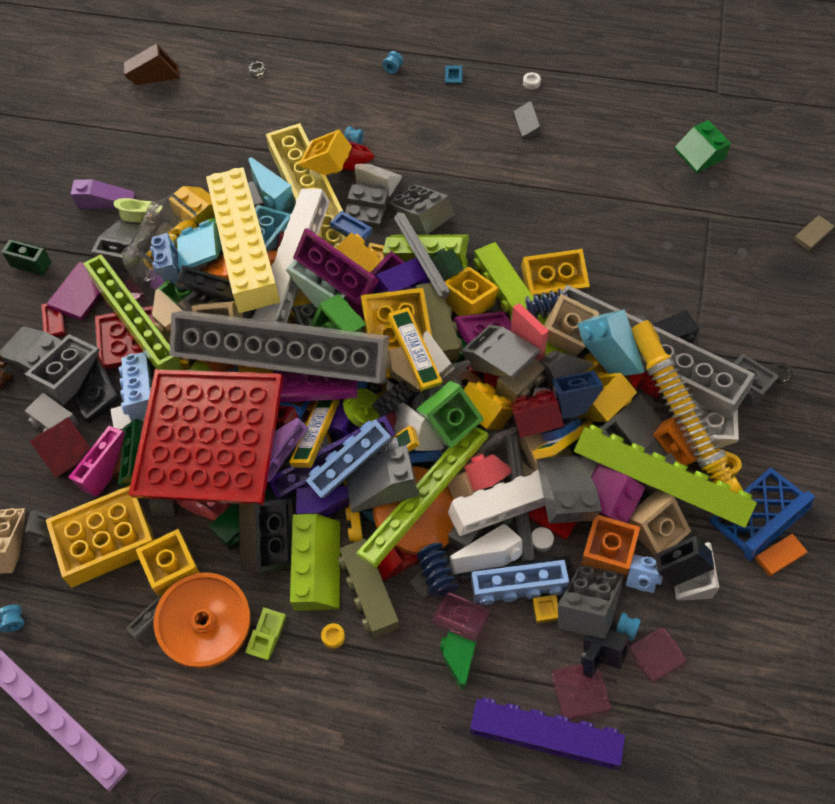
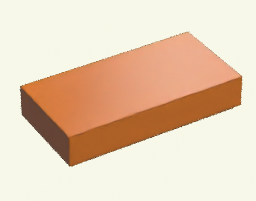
(781, 555)

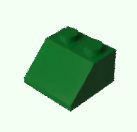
(703, 146)

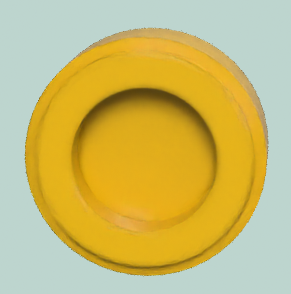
(333, 636)

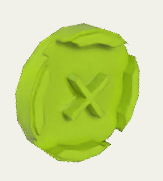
(360, 409)

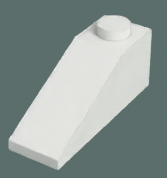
(489, 551)

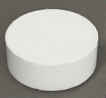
(531, 80)
(542, 539)

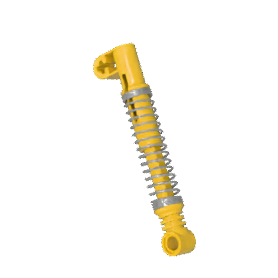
(677, 396)

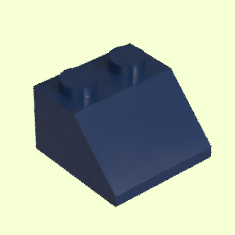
(576, 393)

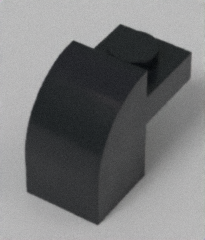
(608, 651)

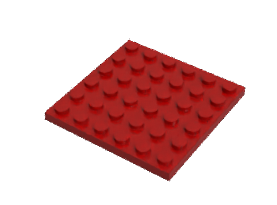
(207, 436)

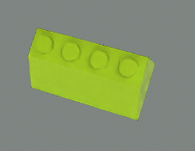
(431, 243)
(315, 563)

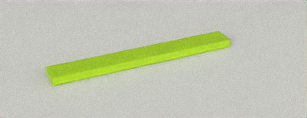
(429, 488)

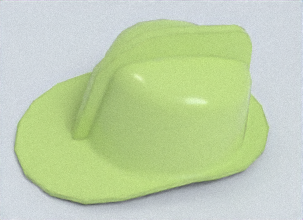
(132, 209)

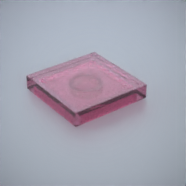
(461, 616)
(579, 694)

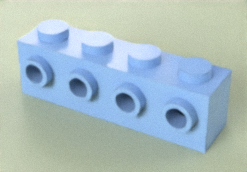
(136, 385)
(348, 459)
(519, 581)

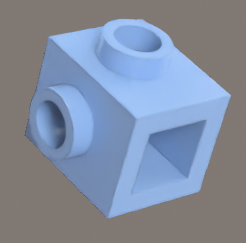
(643, 574)

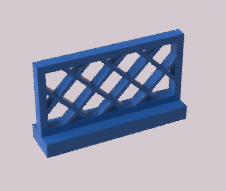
(779, 521)

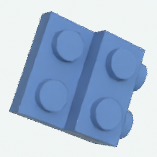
(165, 258)

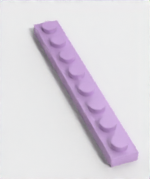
(60, 724)

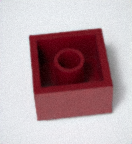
(536, 413)
(61, 446)

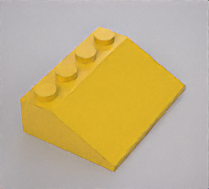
(380, 304)
(99, 536)

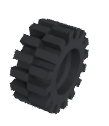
(391, 399)

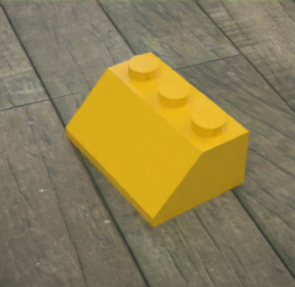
(555, 271)

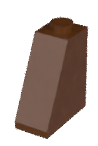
(151, 66)

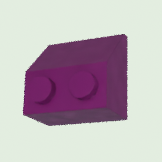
(616, 493)

